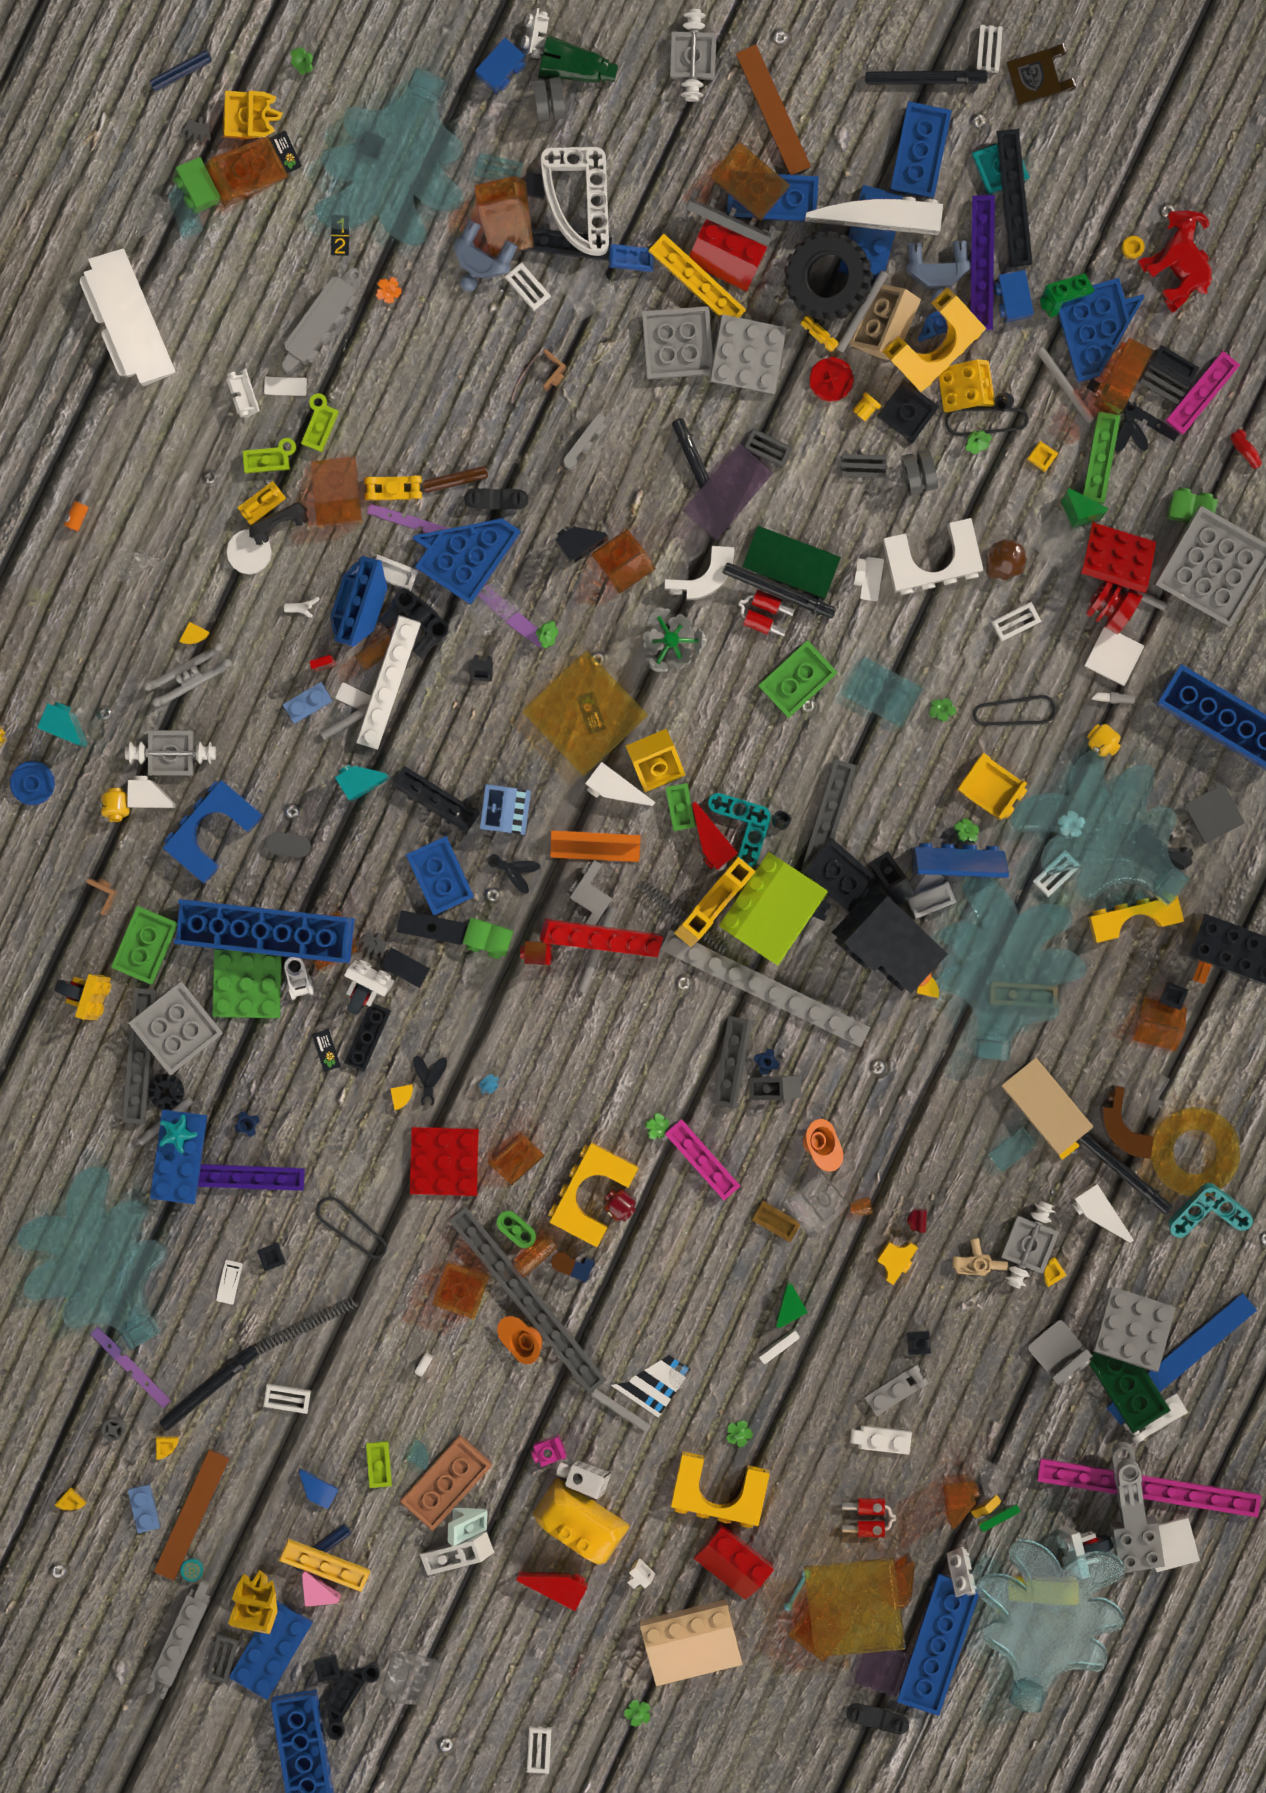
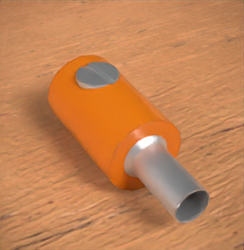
(77, 512)

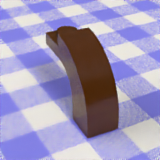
(1114, 1127)

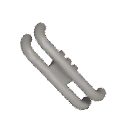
(188, 675)

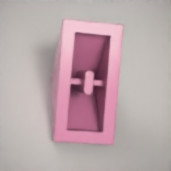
(318, 1591)

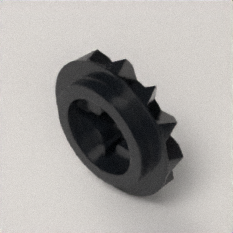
(176, 1090)

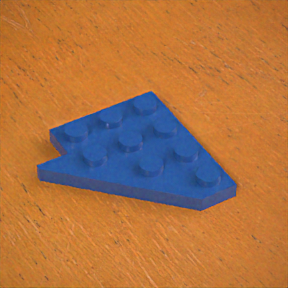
(1096, 326)
(466, 555)

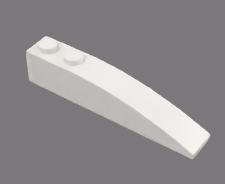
(884, 214)

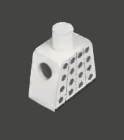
(593, 1482)

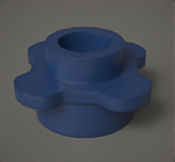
(760, 1060)
(243, 1118)

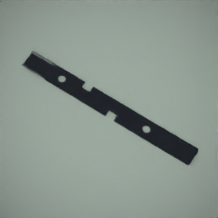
(1140, 414)

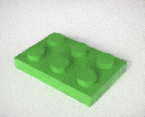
(797, 679)
(145, 945)

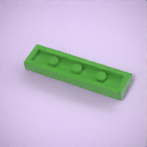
(1101, 456)

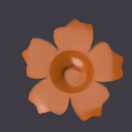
(388, 289)

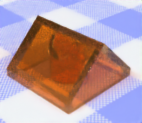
(1160, 1024)
(516, 1158)

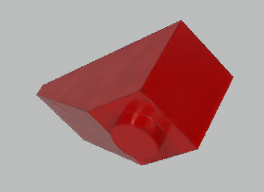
(713, 843)
(536, 953)
(560, 1587)

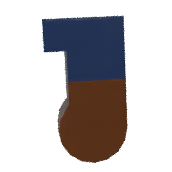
(572, 1267)

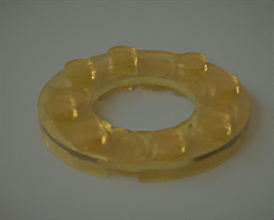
(1190, 1119)

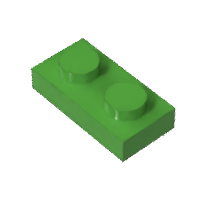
(680, 807)

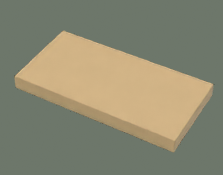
(1047, 1106)

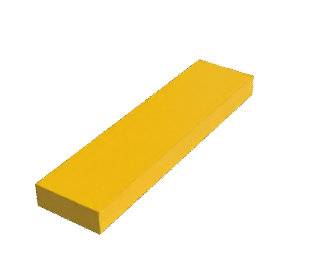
(324, 1565)

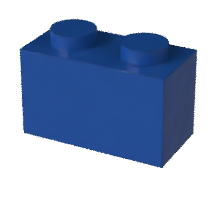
(501, 66)
(1014, 296)

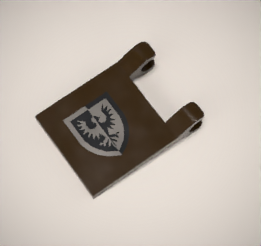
(1036, 75)

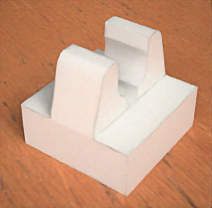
(640, 1574)

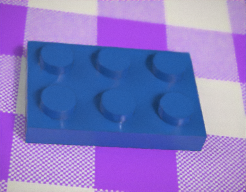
(440, 875)

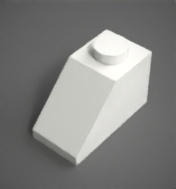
(147, 794)

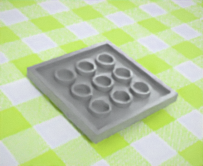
(1213, 566)

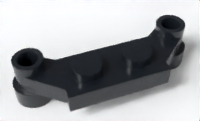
(344, 1695)

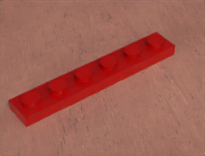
(601, 938)

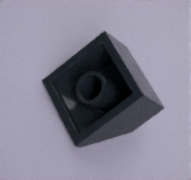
(579, 542)

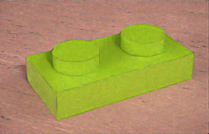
(379, 1464)

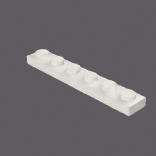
(388, 682)

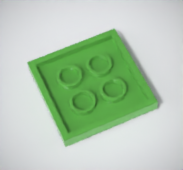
(246, 984)

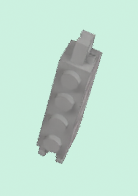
(320, 320)
(180, 1638)

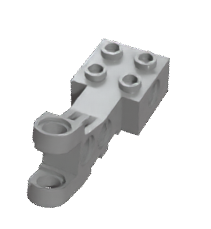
(1135, 1536)

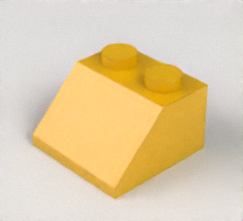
(655, 760)

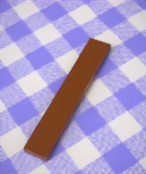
(773, 110)
(191, 1514)

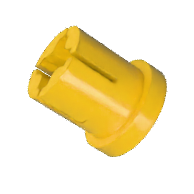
(866, 407)

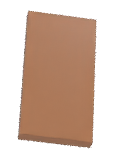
(446, 1482)

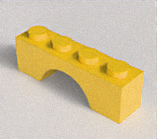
(1107, 925)

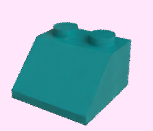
(62, 723)
(358, 781)

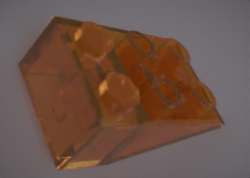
(504, 213)

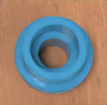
(489, 1084)

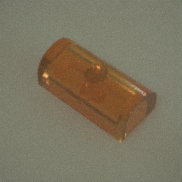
(374, 651)
(535, 1255)

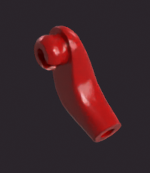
(1245, 448)

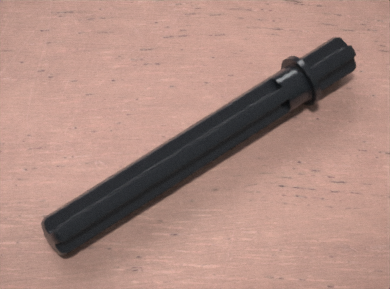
(926, 77)
(691, 453)
(762, 583)
(1148, 1192)
(207, 1389)

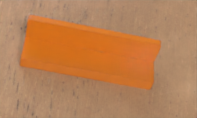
(595, 846)

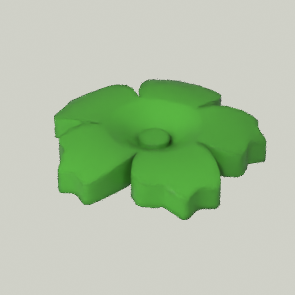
(942, 709)
(966, 831)
(657, 1126)
(739, 1433)
(638, 1712)

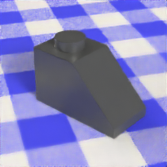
(775, 1087)

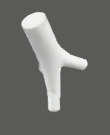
(301, 607)

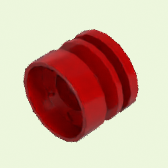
(1114, 605)

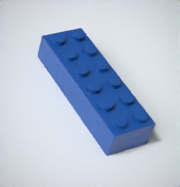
(1215, 714)

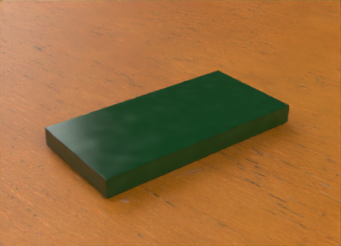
(791, 562)
(1130, 1391)

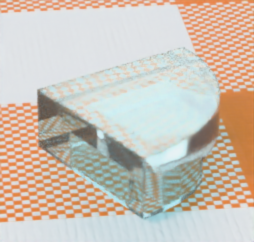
(419, 1455)

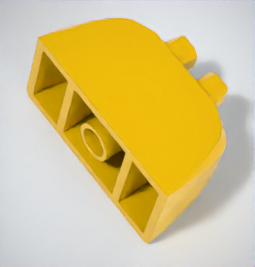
(579, 1522)

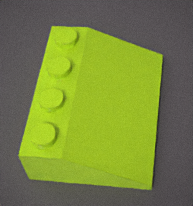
(773, 908)

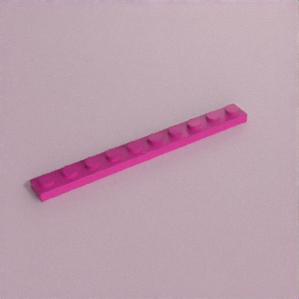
(1152, 1488)

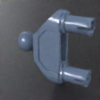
(477, 261)
(940, 275)

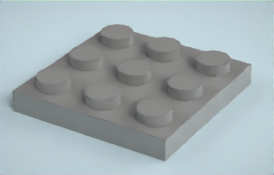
(677, 342)
(747, 354)
(175, 1028)
(1134, 1329)

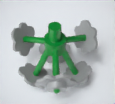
(678, 630)

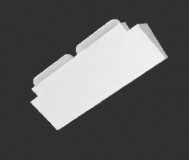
(130, 329)

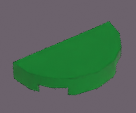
(998, 1516)

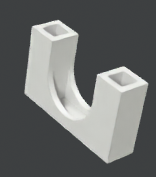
(907, 575)

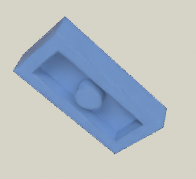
(307, 703)
(144, 1508)

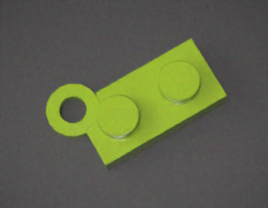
(320, 424)
(268, 459)

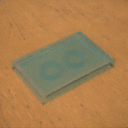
(882, 692)

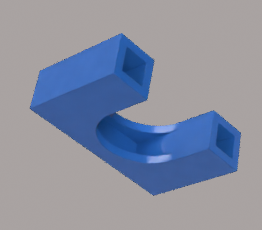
(184, 844)

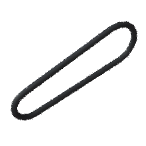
(987, 431)
(1015, 722)
(344, 1236)

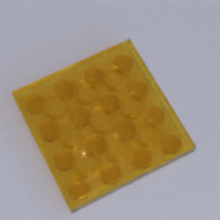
(585, 713)
(854, 1607)

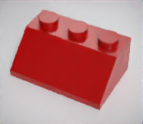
(727, 254)
(734, 1562)

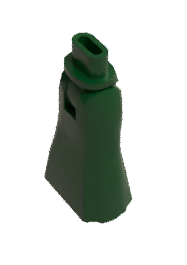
(574, 63)

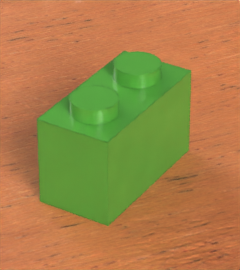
(196, 185)

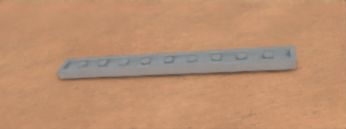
(766, 989)

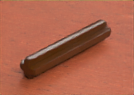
(455, 479)

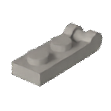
(584, 442)
(895, 1390)

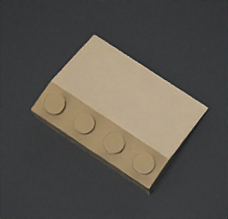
(691, 1642)

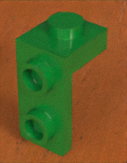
(1063, 291)

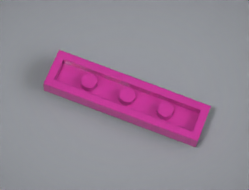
(1202, 393)
(702, 1159)

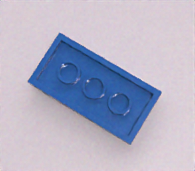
(920, 150)
(792, 206)
(875, 242)
(177, 1173)
(270, 1653)

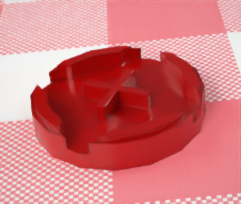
(831, 379)

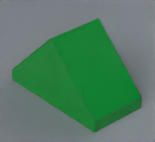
(1081, 509)
(790, 1307)

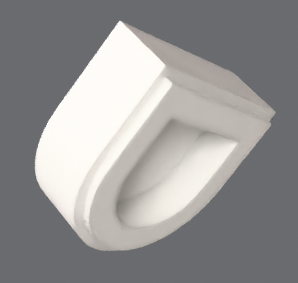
(859, 572)
(424, 1363)

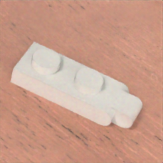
(882, 1439)

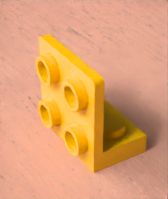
(966, 385)

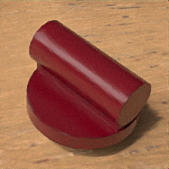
(917, 1220)

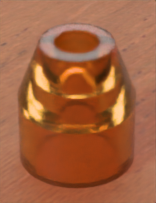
(861, 1207)

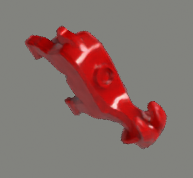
(1183, 258)

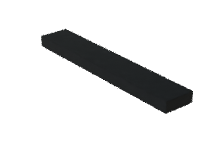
(1014, 197)

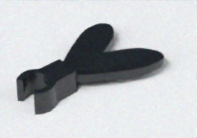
(1132, 429)
(514, 869)
(429, 1079)

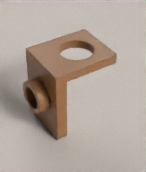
(557, 376)
(104, 886)

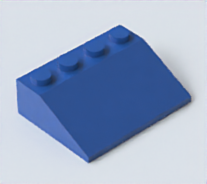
(959, 862)

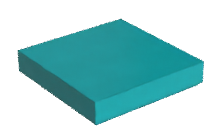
(988, 168)

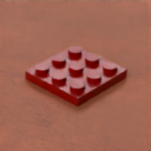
(1118, 557)
(444, 1161)

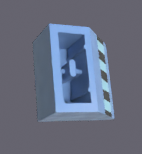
(505, 809)

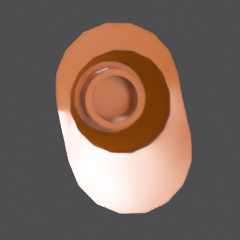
(823, 1145)
(520, 1339)

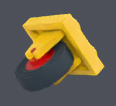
(89, 992)

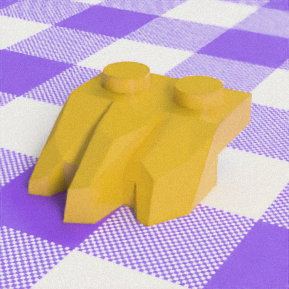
(248, 114)
(254, 1604)

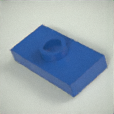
(630, 258)

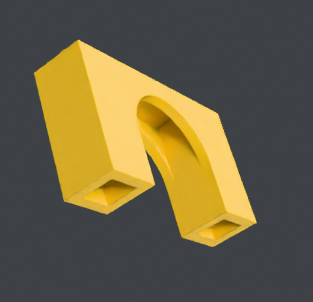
(961, 332)
(714, 901)
(567, 1213)
(743, 1509)

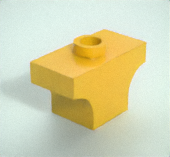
(896, 1259)

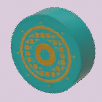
(192, 1569)

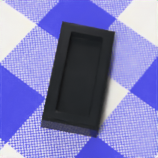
(1174, 365)
(405, 967)

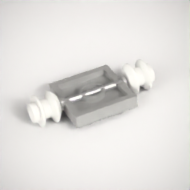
(693, 55)
(170, 753)
(1029, 1244)

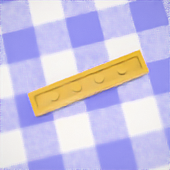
(695, 278)

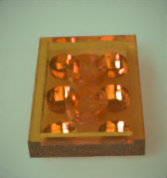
(750, 181)

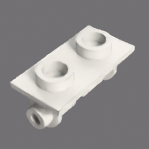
(535, 23)
(245, 401)
(959, 1568)

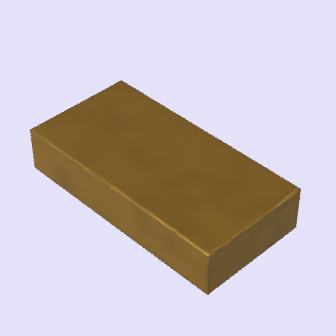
(776, 1221)

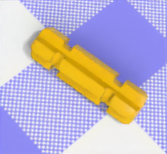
(819, 333)

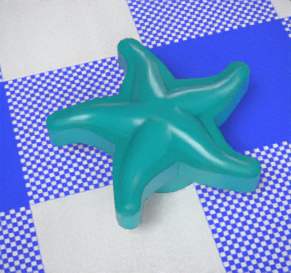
(177, 1134)

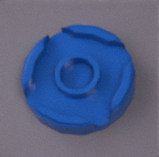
(32, 783)

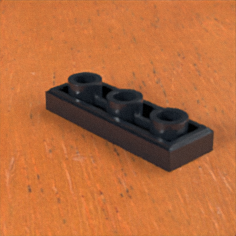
(417, 925)
(362, 1050)

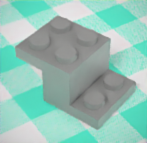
(590, 896)

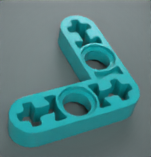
(752, 825)
(1206, 1204)

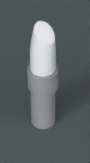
(1114, 698)

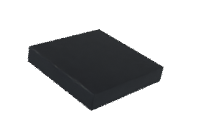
(908, 411)

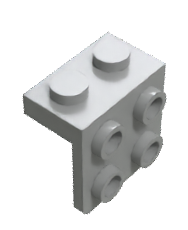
(1059, 1352)

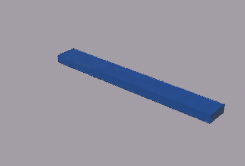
(1197, 1345)

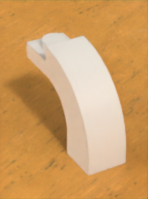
(709, 582)

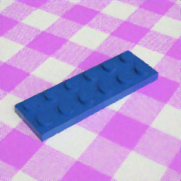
(937, 1647)

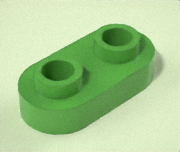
(516, 1229)

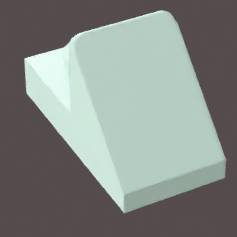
(466, 1524)

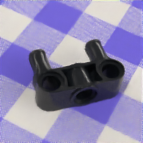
(418, 611)

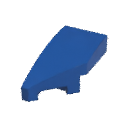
(934, 326)
(317, 1489)

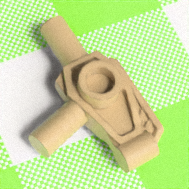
(977, 1264)

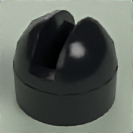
(1004, 404)
(782, 825)

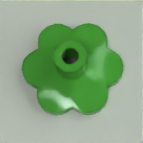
(301, 60)
(977, 441)
(547, 634)

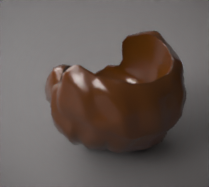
(1005, 559)

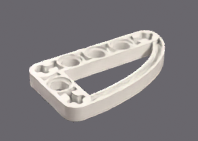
(585, 163)

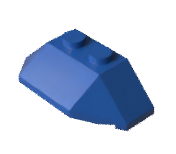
(358, 601)

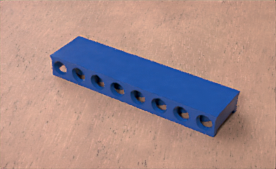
(265, 931)
(302, 1743)

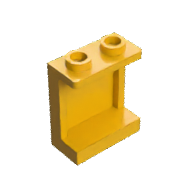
(992, 787)

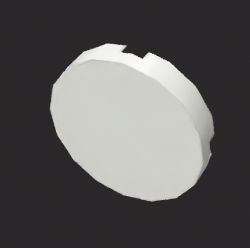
(246, 555)

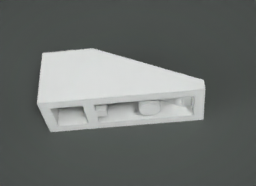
(613, 786)
(1097, 1208)
(463, 1554)

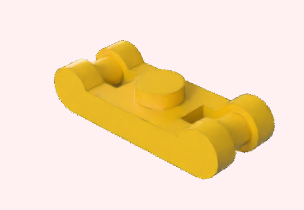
(392, 488)

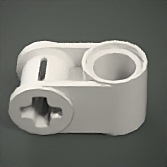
(298, 979)

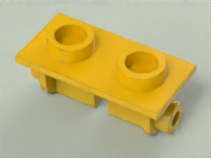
(261, 503)

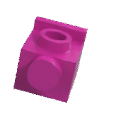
(554, 1444)

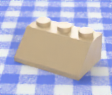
(885, 320)

